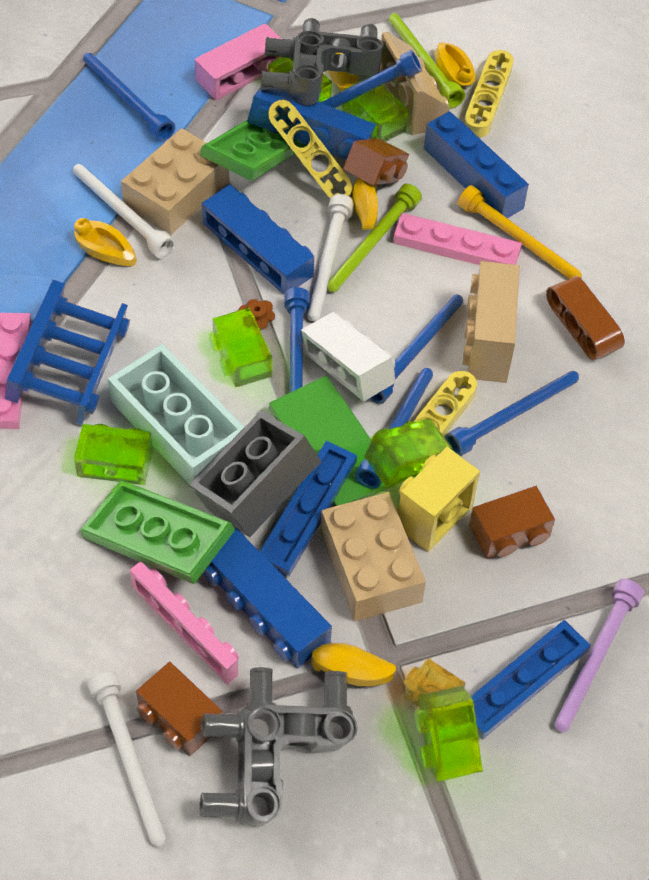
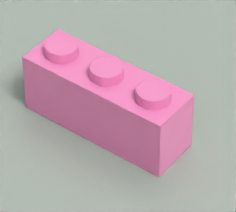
(234, 62)

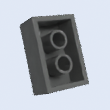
(255, 473)

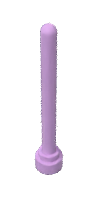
(626, 596)

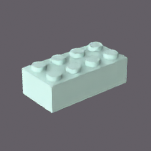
(177, 409)

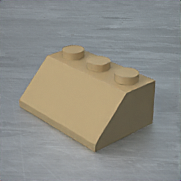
(417, 92)

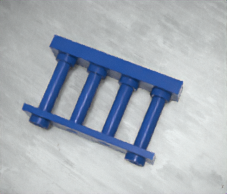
(35, 354)

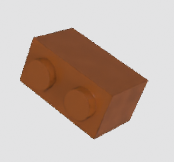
(376, 161)
(512, 522)
(175, 707)

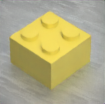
(437, 497)

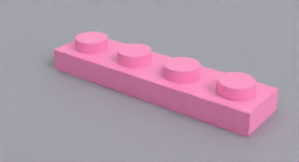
(454, 241)
(13, 333)
(193, 630)

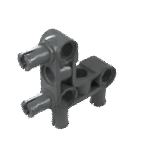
(315, 53)
(261, 754)

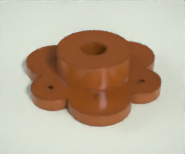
(261, 311)

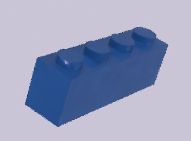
(332, 126)
(475, 164)
(258, 239)
(268, 600)

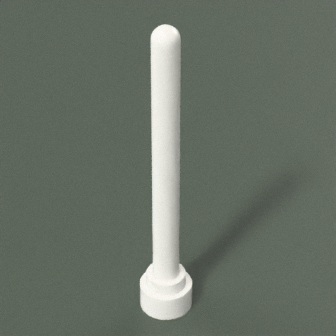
(340, 210)
(158, 241)
(105, 690)

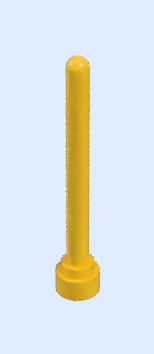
(472, 201)

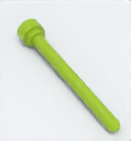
(451, 90)
(405, 199)

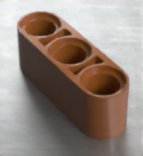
(585, 318)

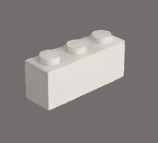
(349, 356)

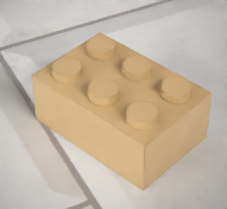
(173, 182)
(493, 324)
(372, 556)

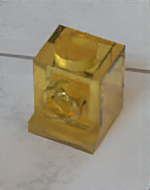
(429, 678)

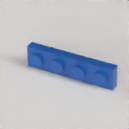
(303, 512)
(527, 676)

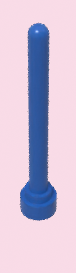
(406, 65)
(159, 125)
(297, 303)
(420, 342)
(464, 438)
(365, 473)

